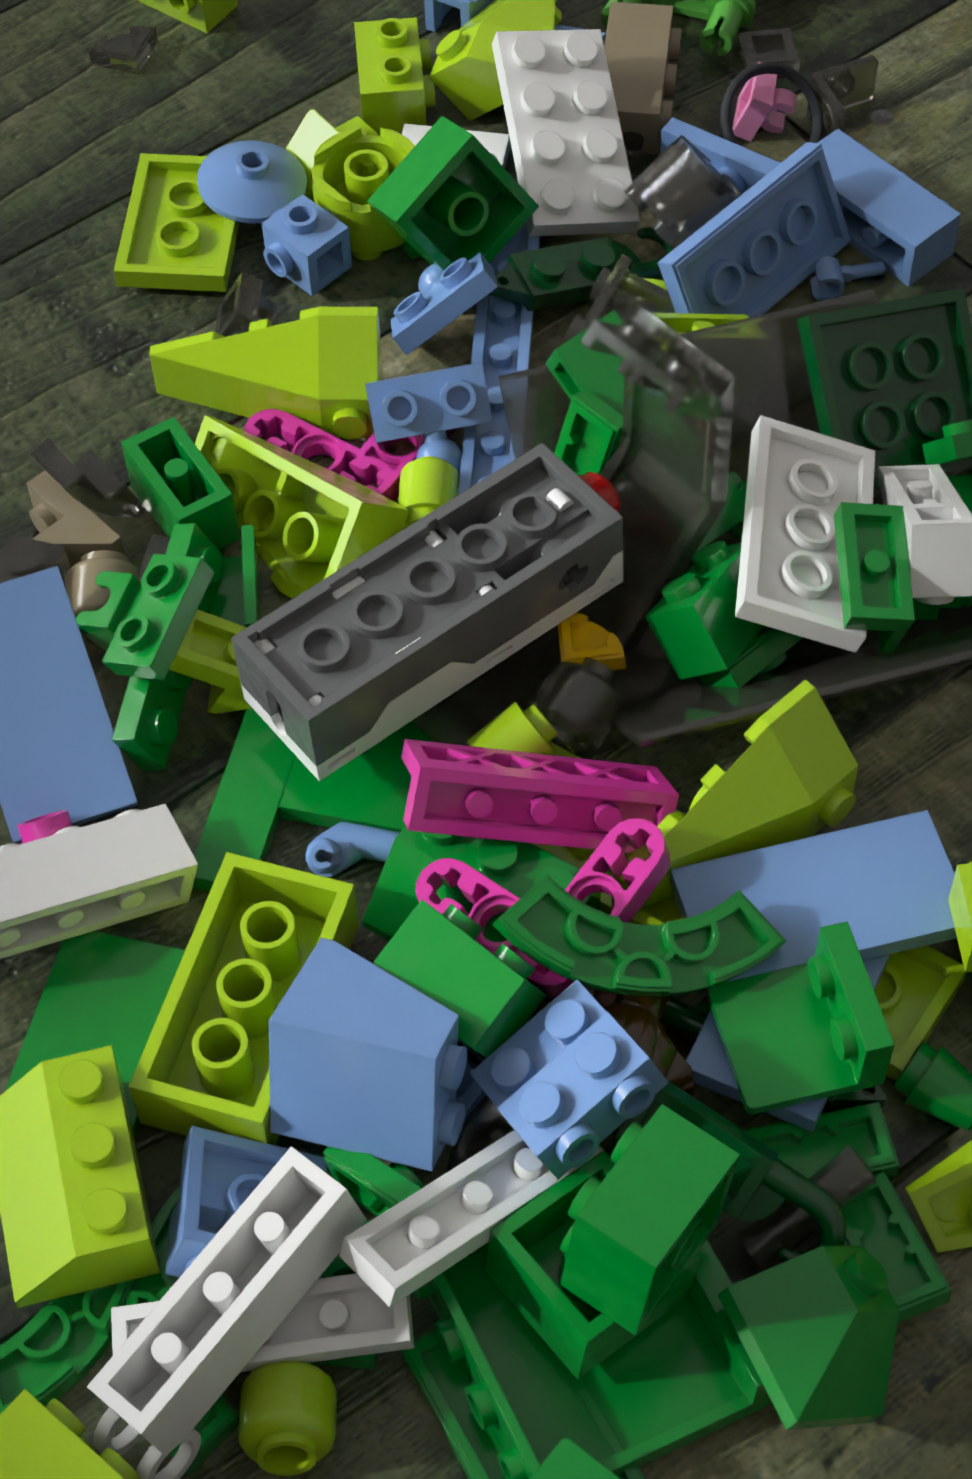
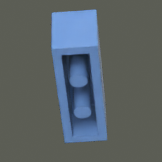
(888, 211)

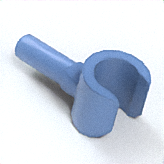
(831, 276)

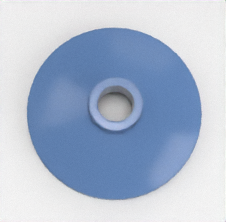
(250, 180)

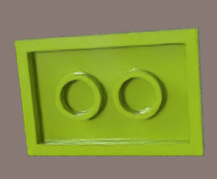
(171, 232)

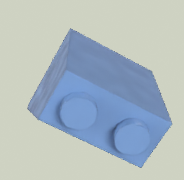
(364, 1062)

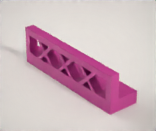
(528, 794)

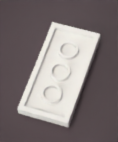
(565, 131)
(789, 530)

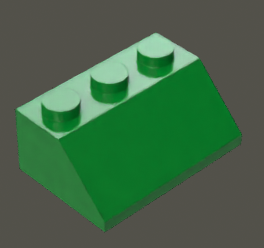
(508, 863)

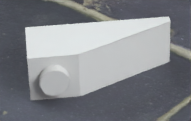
(935, 528)

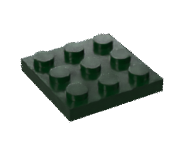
(892, 374)

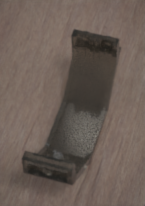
(670, 492)

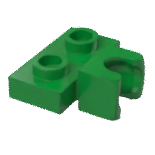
(147, 617)

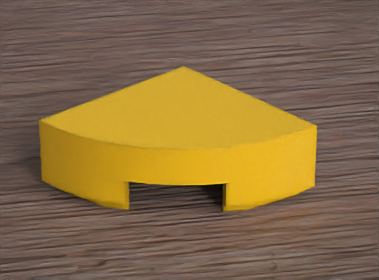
(584, 639)

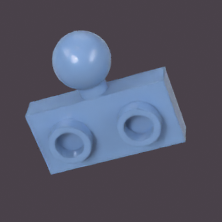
(441, 300)
(429, 406)

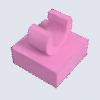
(758, 104)

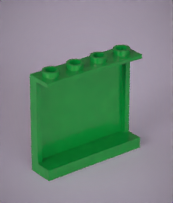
(656, 1390)

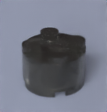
(681, 191)

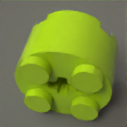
(347, 174)

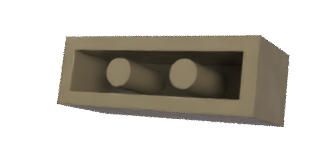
(638, 57)

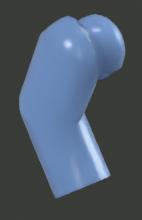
(346, 845)

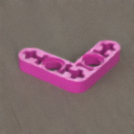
(366, 465)
(609, 856)

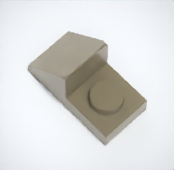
(68, 521)

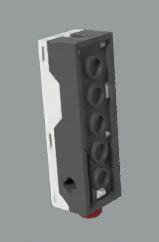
(431, 608)

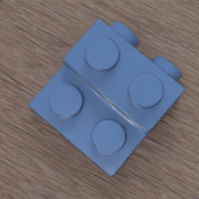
(569, 1079)
(214, 1182)

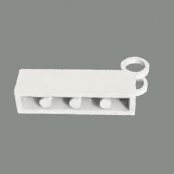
(92, 878)
(222, 1313)

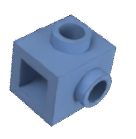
(306, 245)

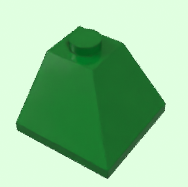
(819, 1335)

